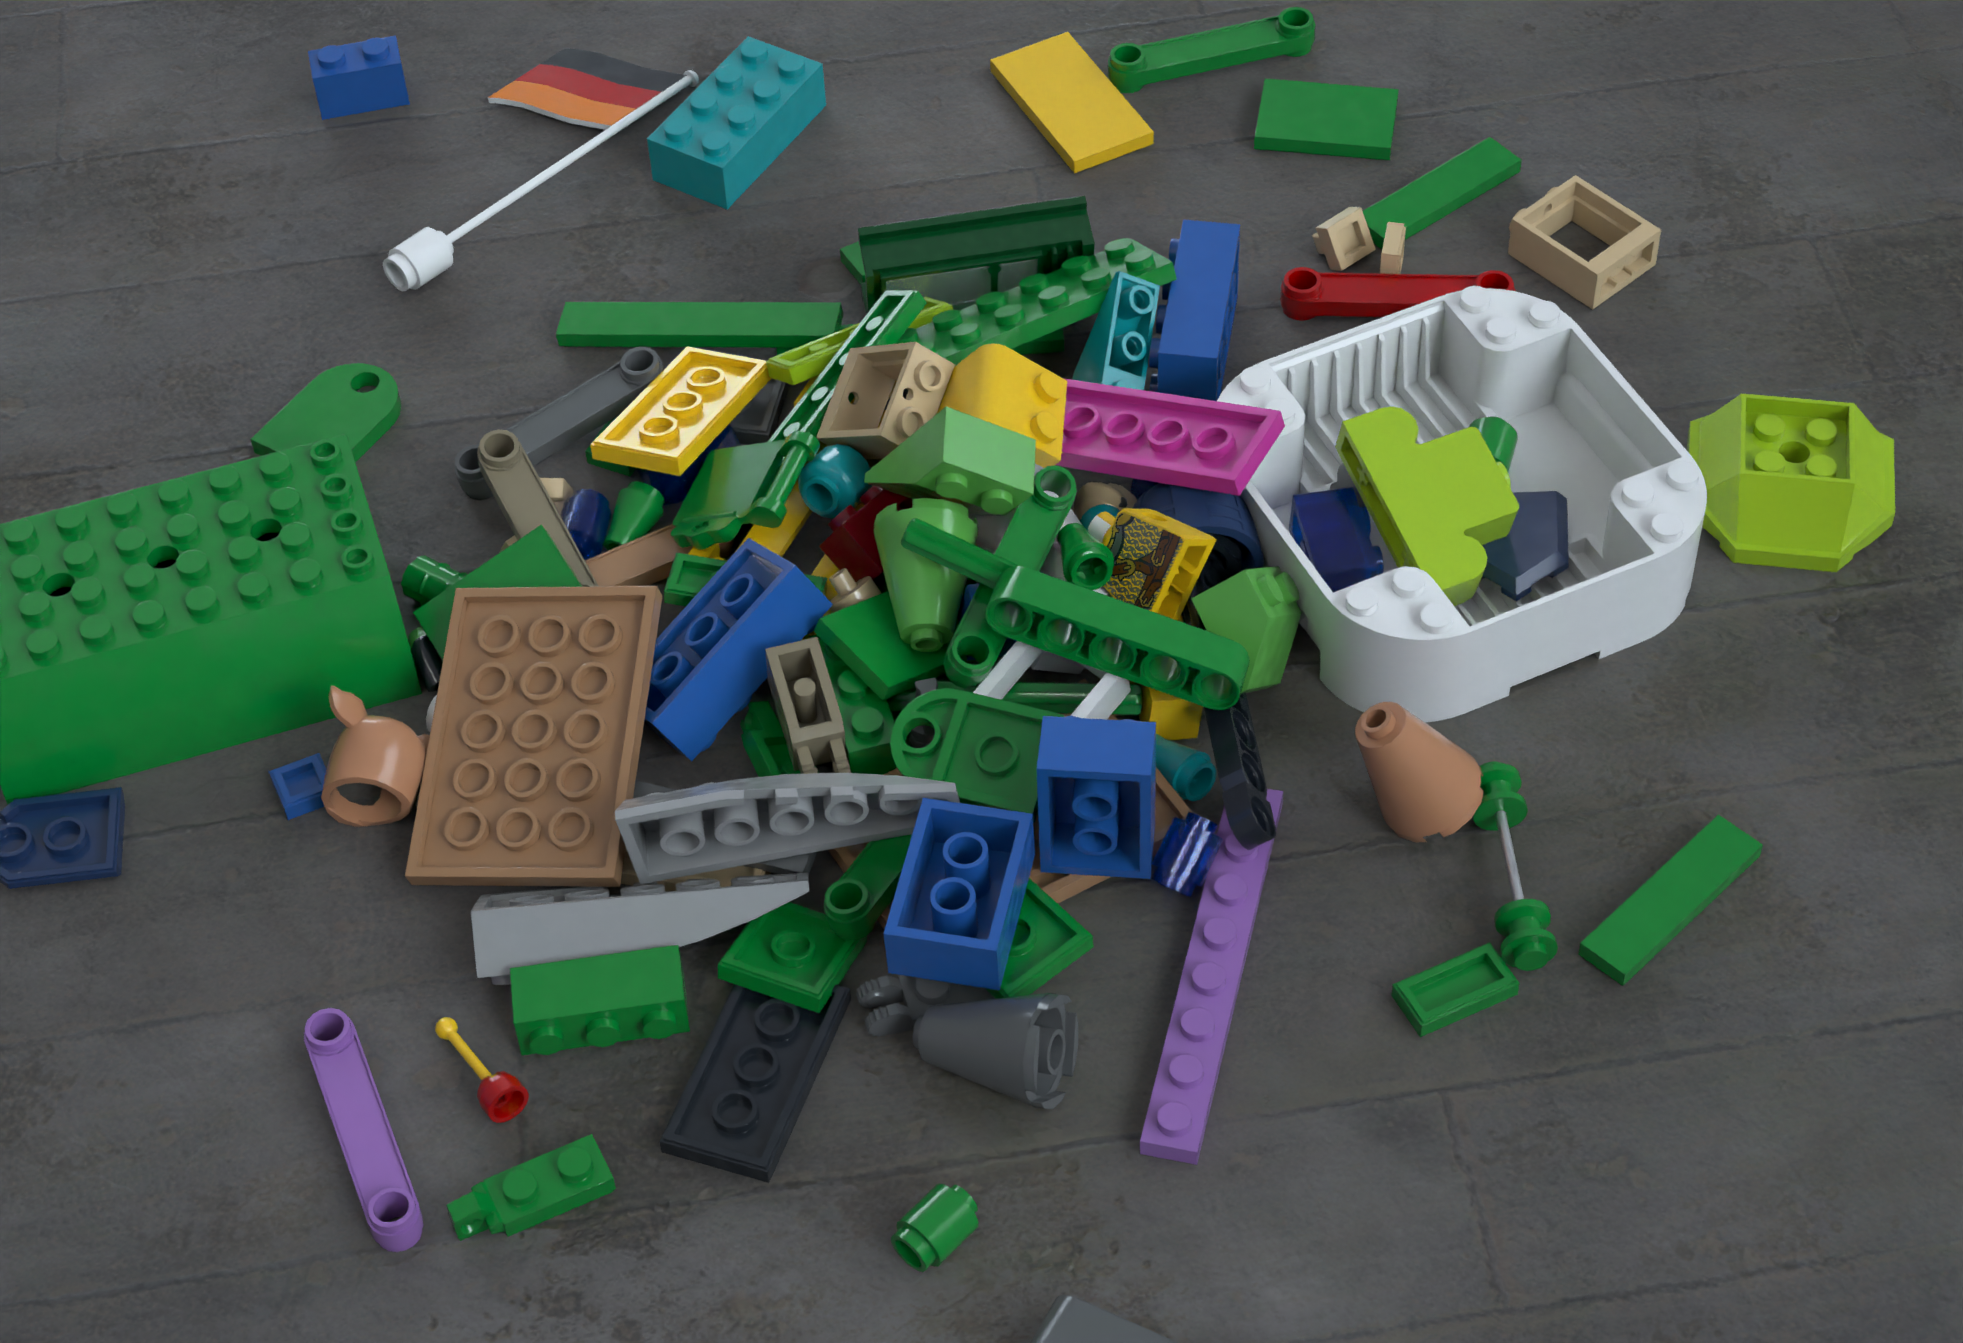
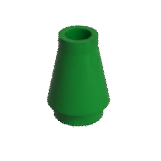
(634, 514)
(1084, 557)

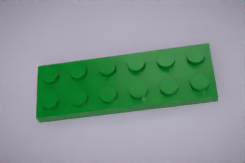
(1039, 302)

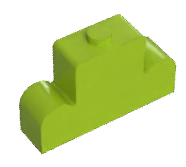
(1431, 497)

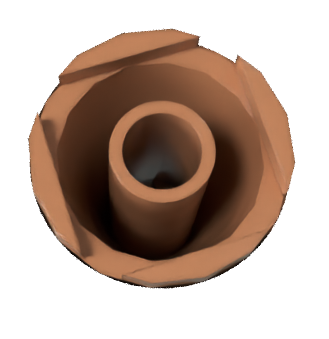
(1417, 773)

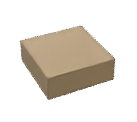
(1393, 249)

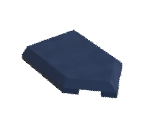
(1534, 545)
(62, 838)

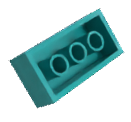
(737, 122)

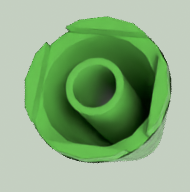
(921, 591)

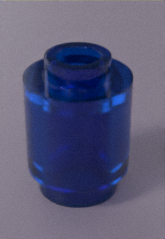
(587, 520)
(1186, 853)

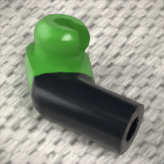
(425, 658)

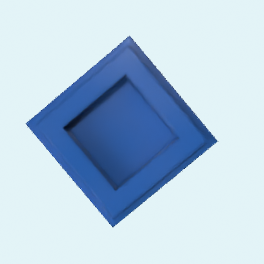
(300, 785)

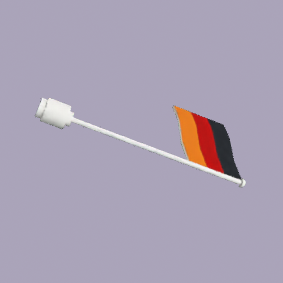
(570, 87)

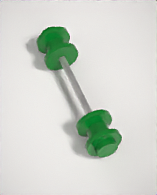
(1522, 920)

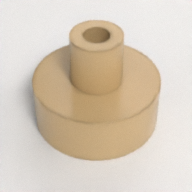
(850, 591)

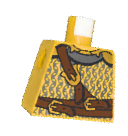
(1153, 558)

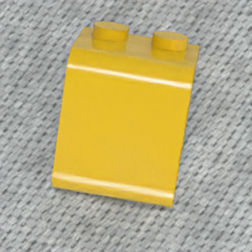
(1013, 394)

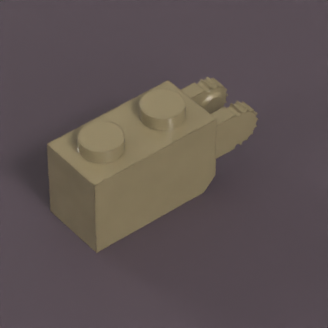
(807, 706)

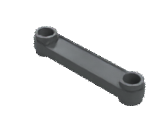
(569, 415)

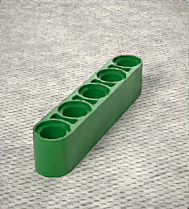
(1117, 638)

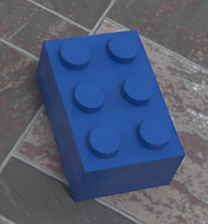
(1096, 796)
(960, 894)

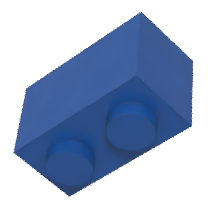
(358, 77)

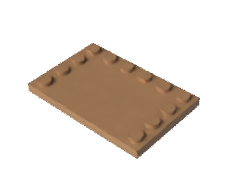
(535, 736)

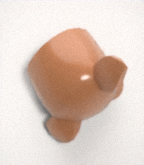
(373, 753)

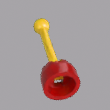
(492, 1087)

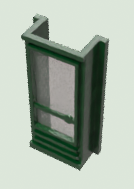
(974, 251)

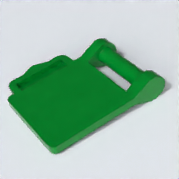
(733, 489)

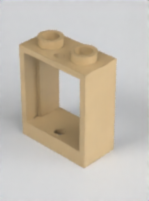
(1630, 237)
(870, 377)

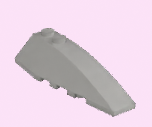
(767, 819)
(589, 922)

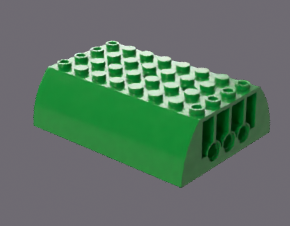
(201, 652)

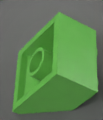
(1258, 613)

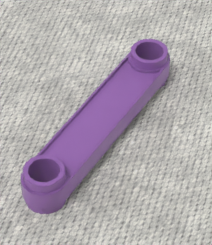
(363, 1130)

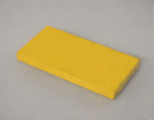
(1071, 102)
(681, 411)

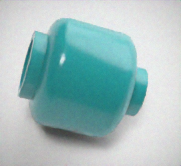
(834, 480)

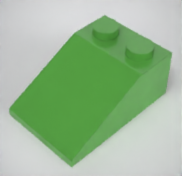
(961, 462)

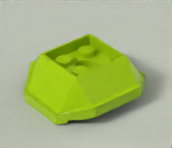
(1793, 480)

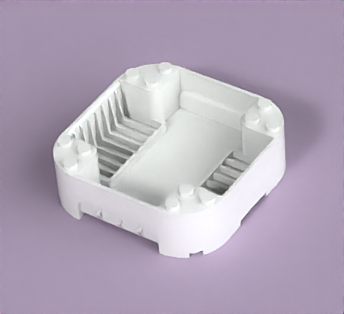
(1580, 432)

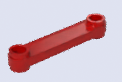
(1313, 293)

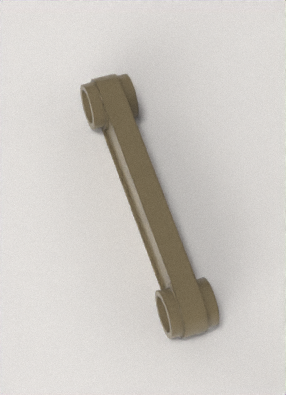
(525, 497)

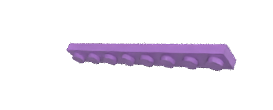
(1206, 997)

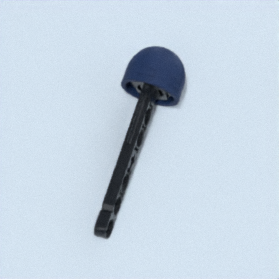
(1230, 729)

